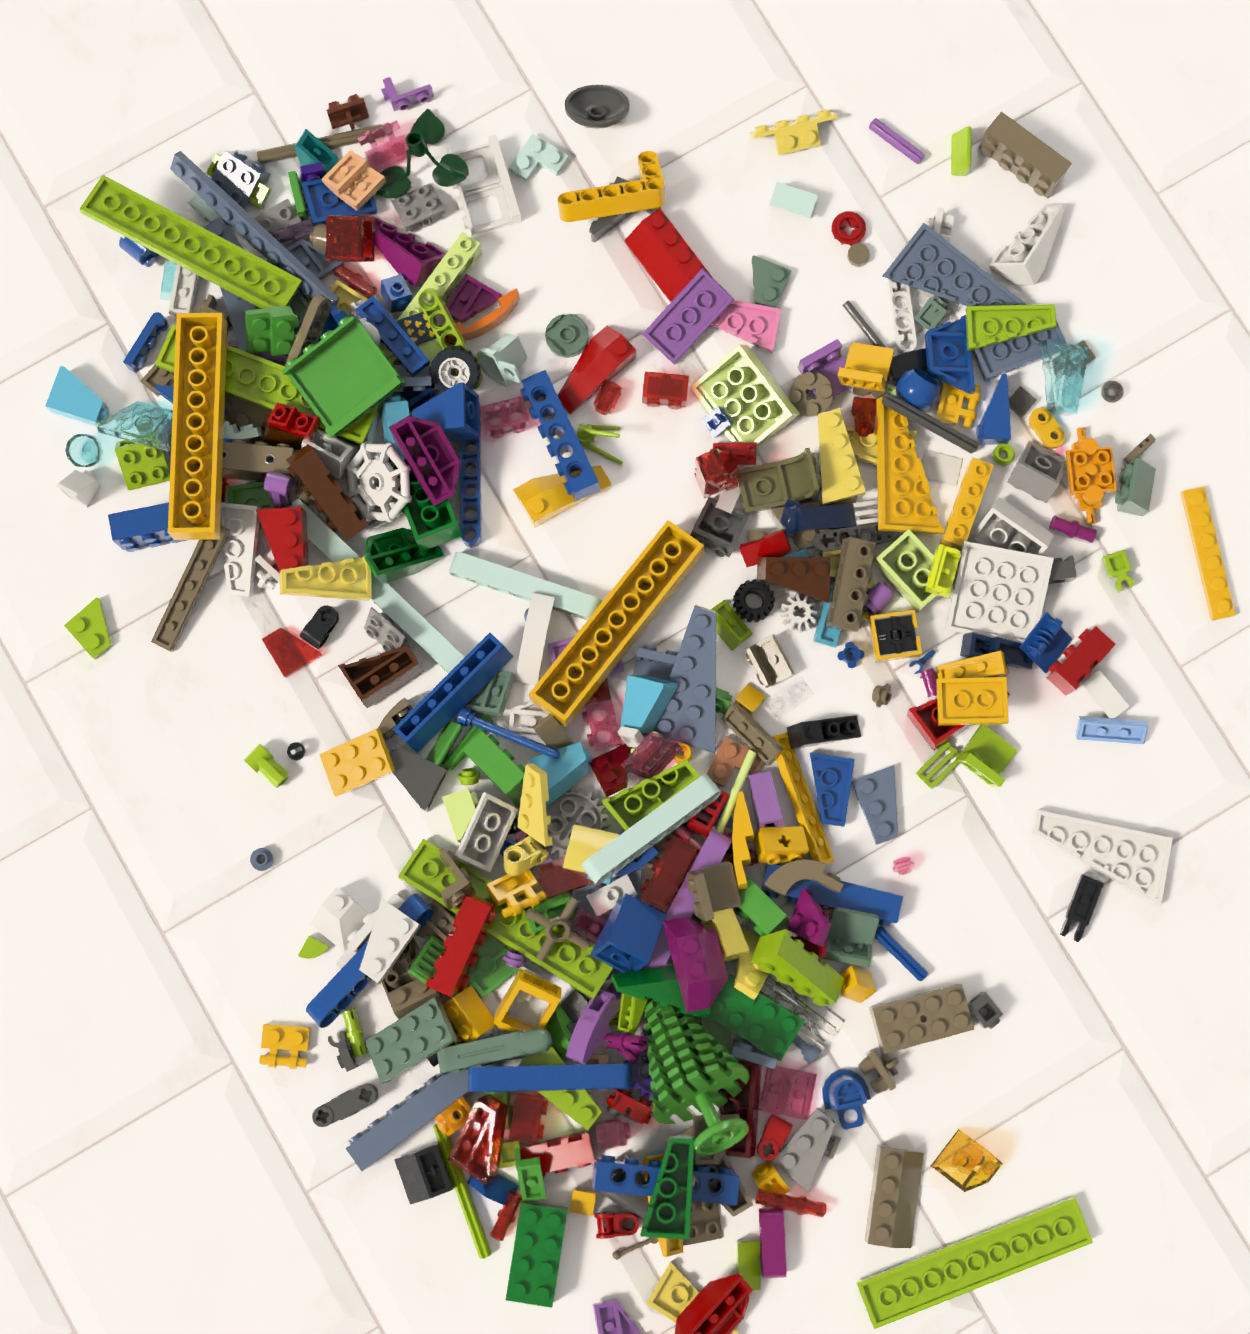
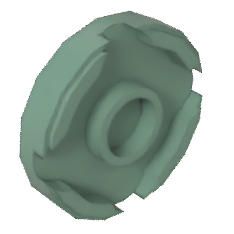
(567, 335)

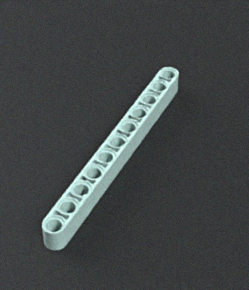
(384, 596)

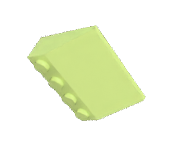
(747, 397)

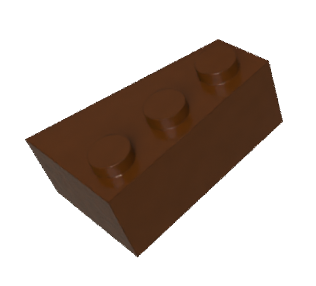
(797, 574)

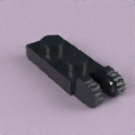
(1082, 906)

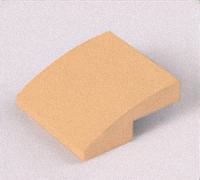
(353, 180)

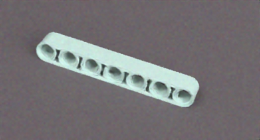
(522, 585)
(651, 829)

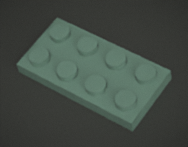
(410, 1040)

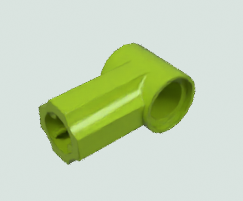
(262, 762)

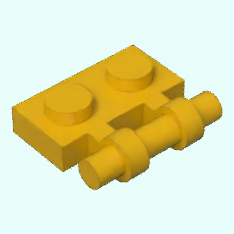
(950, 405)
(509, 887)
(285, 1038)

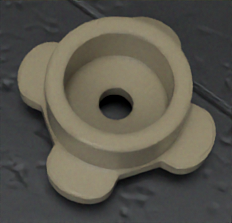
(881, 695)

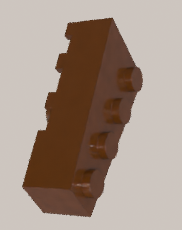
(326, 492)

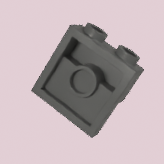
(718, 528)

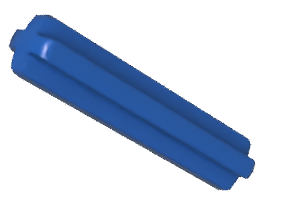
(900, 954)

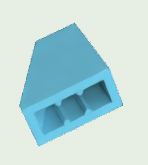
(75, 400)
(393, 410)
(645, 701)
(565, 770)

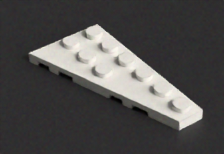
(1123, 854)

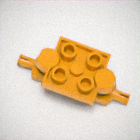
(1090, 473)

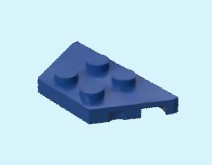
(948, 355)

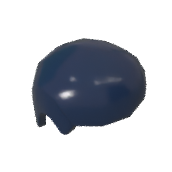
(789, 517)

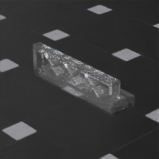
(818, 1017)

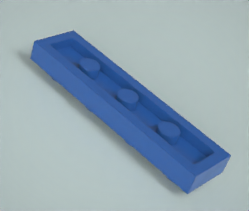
(393, 336)

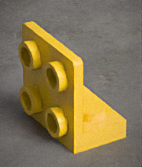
(866, 367)

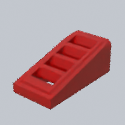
(699, 827)

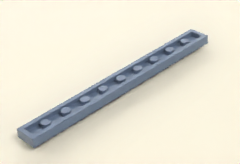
(247, 226)

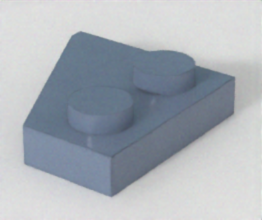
(746, 1051)

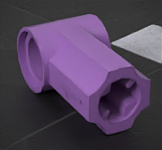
(278, 487)

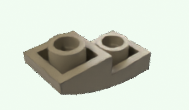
(399, 711)
(552, 733)

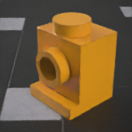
(446, 1121)

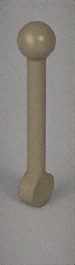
(617, 1254)

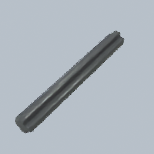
(929, 423)

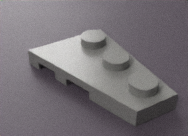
(806, 1148)

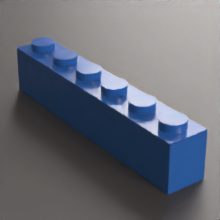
(453, 692)
(851, 897)

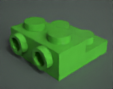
(270, 330)

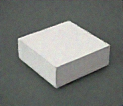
(630, 736)

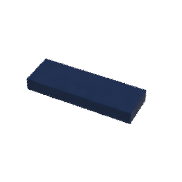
(825, 517)

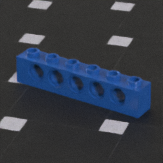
(541, 385)
(603, 1181)

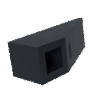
(823, 731)

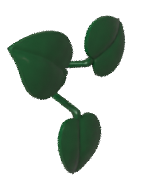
(425, 131)

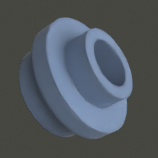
(268, 859)

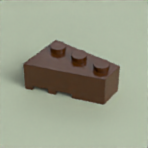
(381, 674)

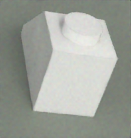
(79, 486)

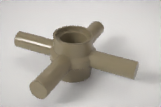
(562, 936)

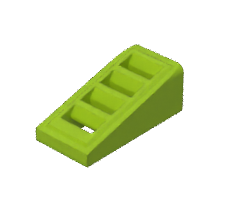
(630, 1010)

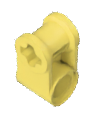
(527, 855)

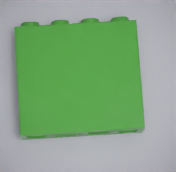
(344, 376)

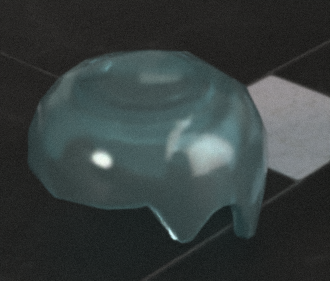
(84, 450)

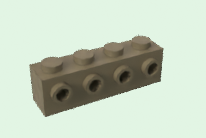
(851, 584)

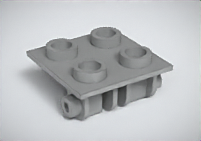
(419, 206)
(278, 218)
(383, 631)

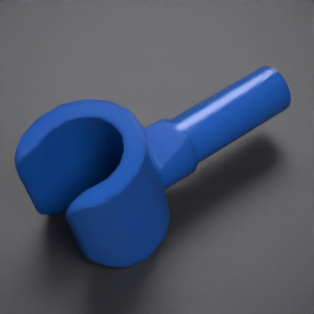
(922, 661)

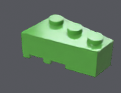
(497, 765)

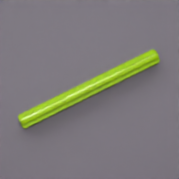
(464, 1196)

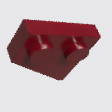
(609, 771)

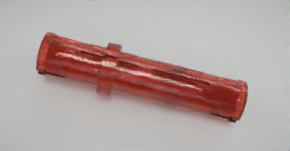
(800, 1205)

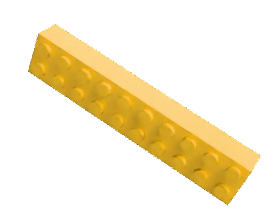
(197, 426)
(617, 623)

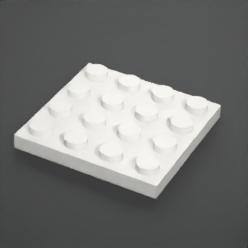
(998, 592)

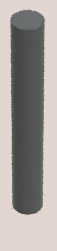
(863, 325)

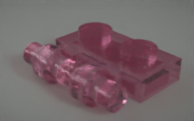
(388, 152)

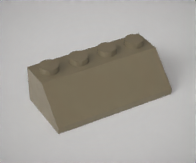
(893, 1197)

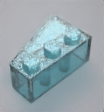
(1064, 375)

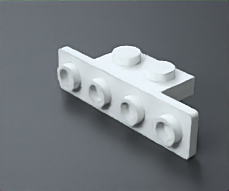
(360, 937)

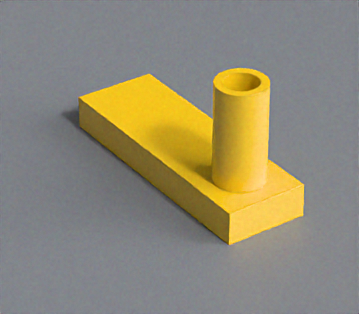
(975, 667)

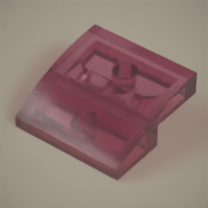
(651, 756)
(788, 1092)

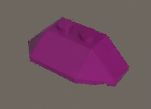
(428, 455)
(696, 962)

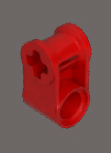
(776, 1133)
(614, 1224)

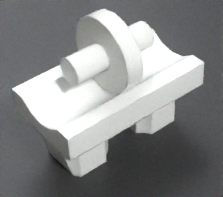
(941, 220)
(268, 563)

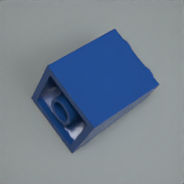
(455, 412)
(629, 934)

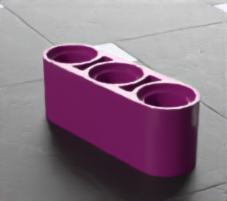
(772, 1243)

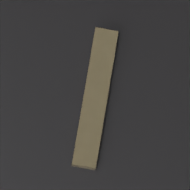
(188, 591)

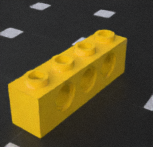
(966, 503)

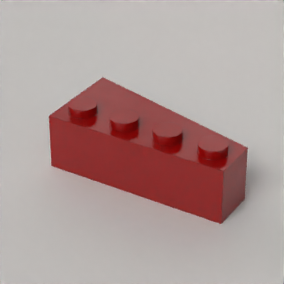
(462, 946)

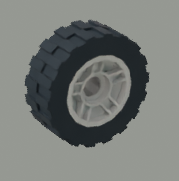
(454, 358)

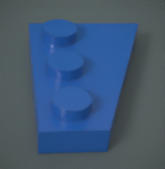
(833, 786)

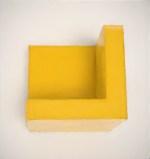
(857, 984)

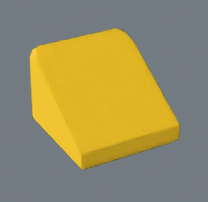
(749, 698)
(582, 1201)

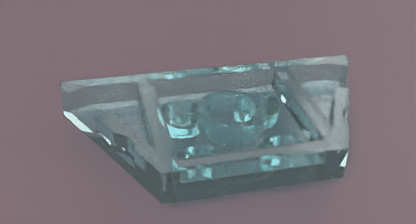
(140, 424)

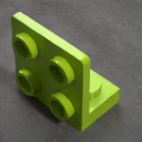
(141, 464)
(987, 756)

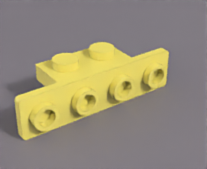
(795, 134)

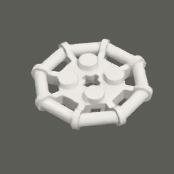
(388, 482)

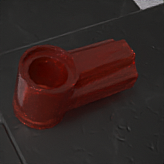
(864, 415)

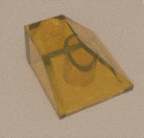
(966, 1162)

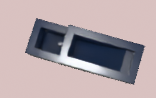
(976, 645)

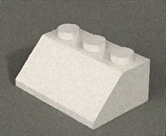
(1011, 529)
(486, 832)

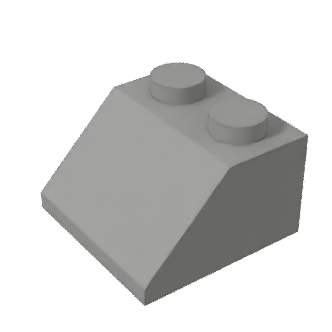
(1037, 472)

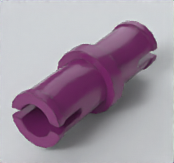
(1073, 529)
(626, 1041)

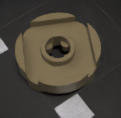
(824, 393)

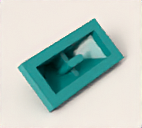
(312, 150)

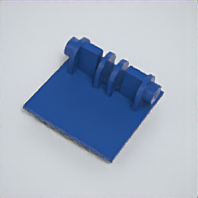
(1046, 642)

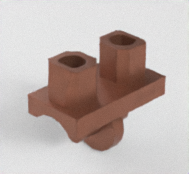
(348, 112)

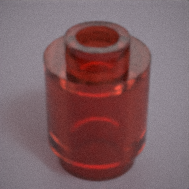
(607, 398)

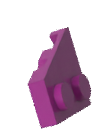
(470, 299)

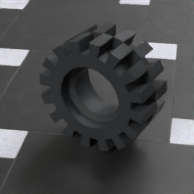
(750, 613)

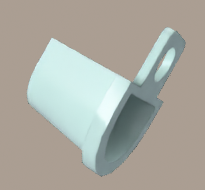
(503, 360)

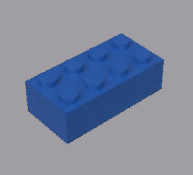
(141, 527)

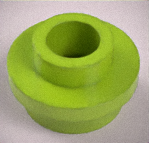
(1003, 448)
(469, 776)

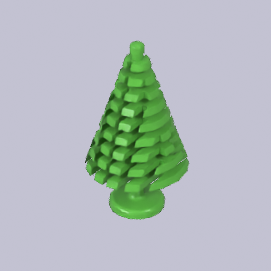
(691, 1071)

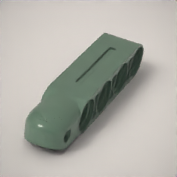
(493, 1050)

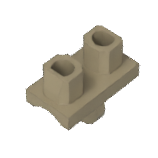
(872, 1062)

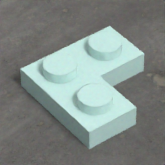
(535, 153)

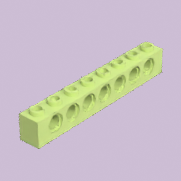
(444, 278)

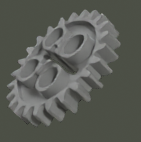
(560, 816)

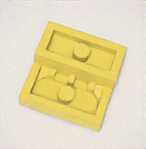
(583, 844)

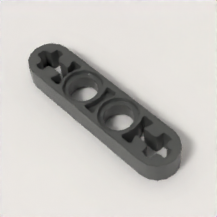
(854, 532)

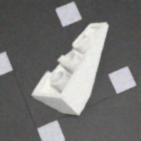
(1029, 251)

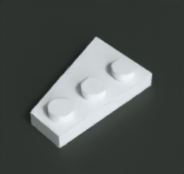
(387, 941)

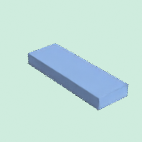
(1111, 730)

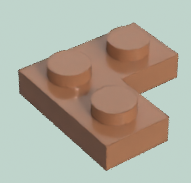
(730, 756)

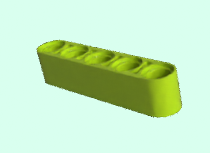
(442, 330)

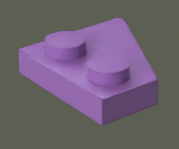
(612, 1319)

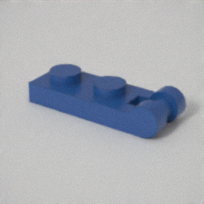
(145, 341)

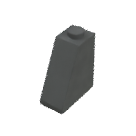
(417, 776)

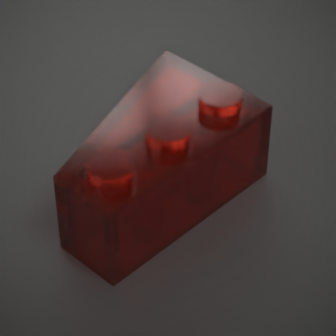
(668, 872)

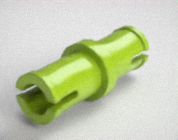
(354, 1032)

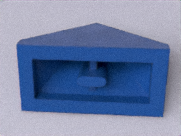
(417, 398)
(495, 1190)

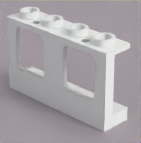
(496, 185)

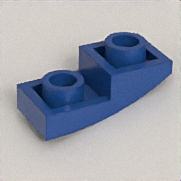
(634, 865)

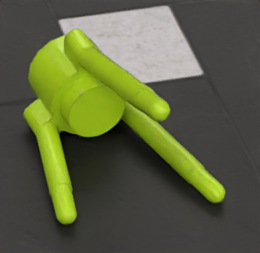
(588, 434)

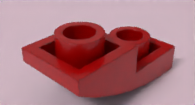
(294, 422)
(770, 545)

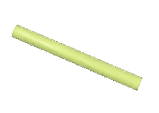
(737, 787)

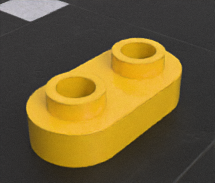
(1044, 428)

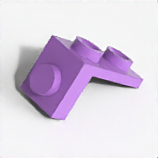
(405, 100)

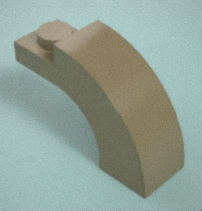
(799, 870)

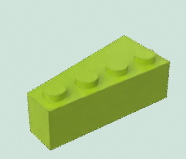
(640, 800)

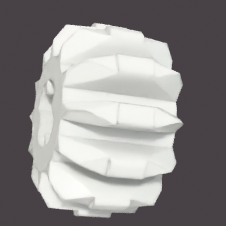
(799, 606)

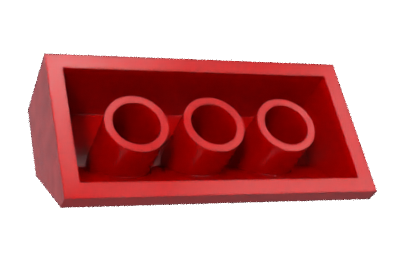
(664, 254)

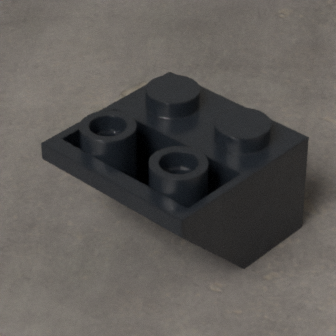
(424, 1174)

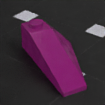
(406, 254)

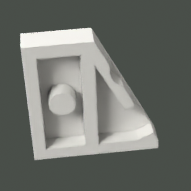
(525, 718)

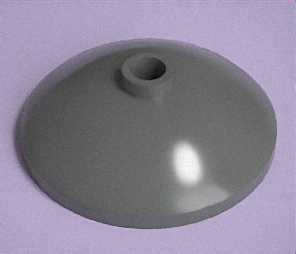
(596, 106)

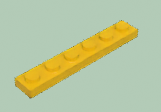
(1207, 554)
(802, 802)

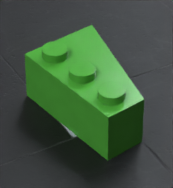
(761, 910)

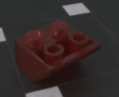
(350, 238)

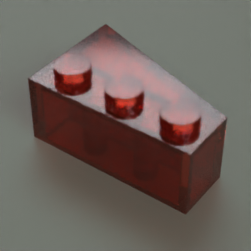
(716, 472)
(481, 1139)

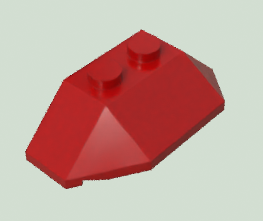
(716, 1308)

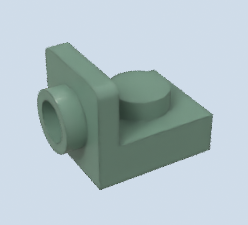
(932, 312)

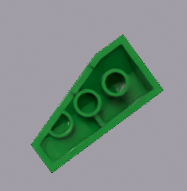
(654, 983)

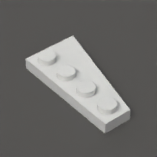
(240, 546)

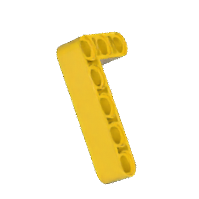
(617, 198)

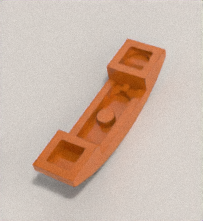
(489, 322)

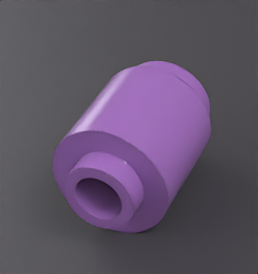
(879, 597)

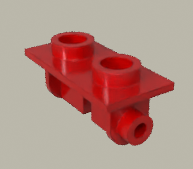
(742, 452)
(639, 1108)

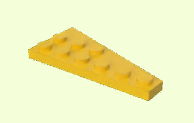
(901, 480)

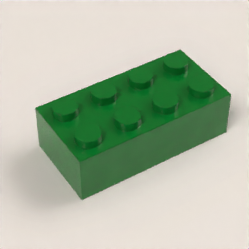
(429, 523)
(758, 1020)
(536, 1254)

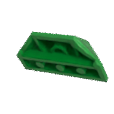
(397, 555)

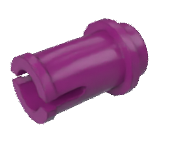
(929, 681)

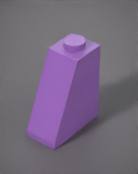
(765, 800)

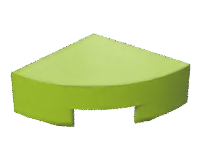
(312, 948)

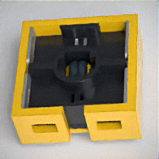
(894, 636)

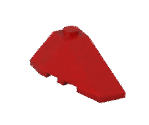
(600, 362)

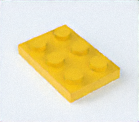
(972, 701)
(357, 762)

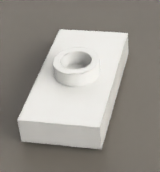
(607, 896)

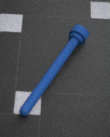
(467, 717)

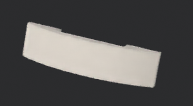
(534, 639)

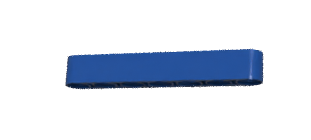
(471, 481)
(350, 980)
(550, 1077)

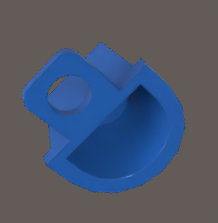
(843, 1092)

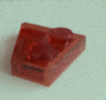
(289, 651)

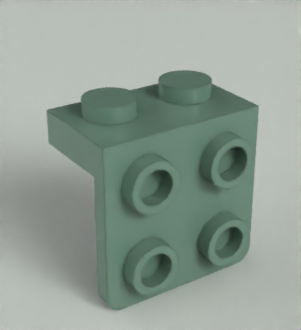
(851, 937)

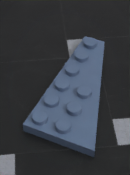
(692, 708)

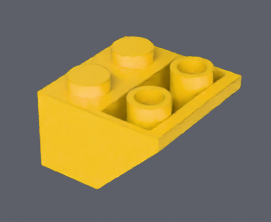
(468, 1016)

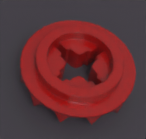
(854, 221)

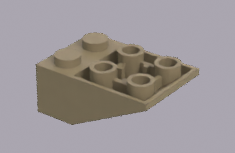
(404, 989)

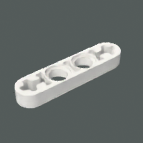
(902, 312)

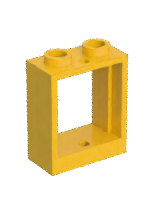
(535, 986)

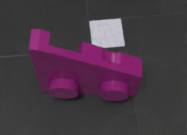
(809, 919)

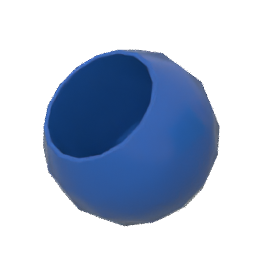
(918, 389)

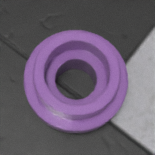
(514, 959)

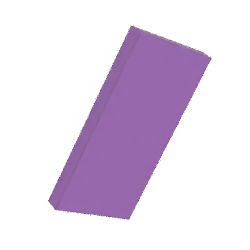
(688, 316)

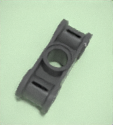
(345, 1105)

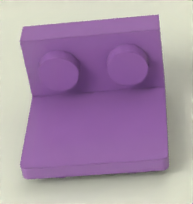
(826, 362)

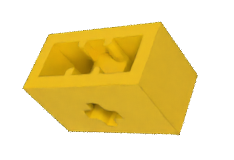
(780, 844)

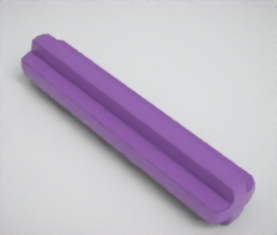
(896, 141)

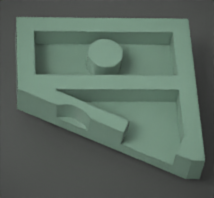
(768, 281)
(494, 695)

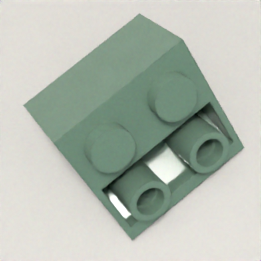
(1136, 488)

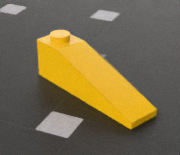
(547, 497)

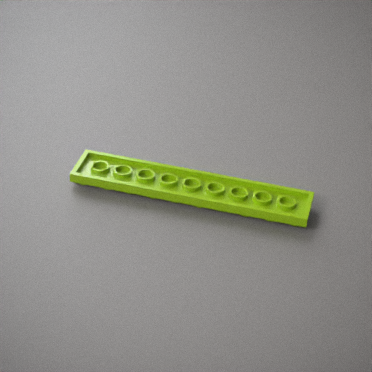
(189, 245)
(263, 384)
(565, 960)
(974, 1262)

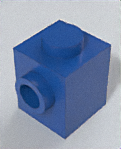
(396, 293)

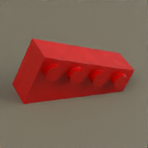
(926, 721)

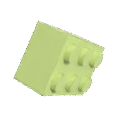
(907, 568)

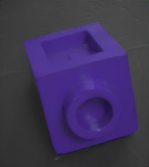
(311, 172)

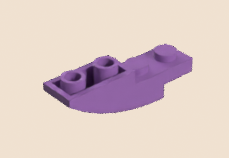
(593, 1025)

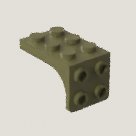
(776, 482)

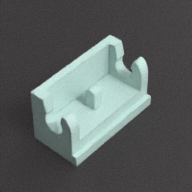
(793, 200)

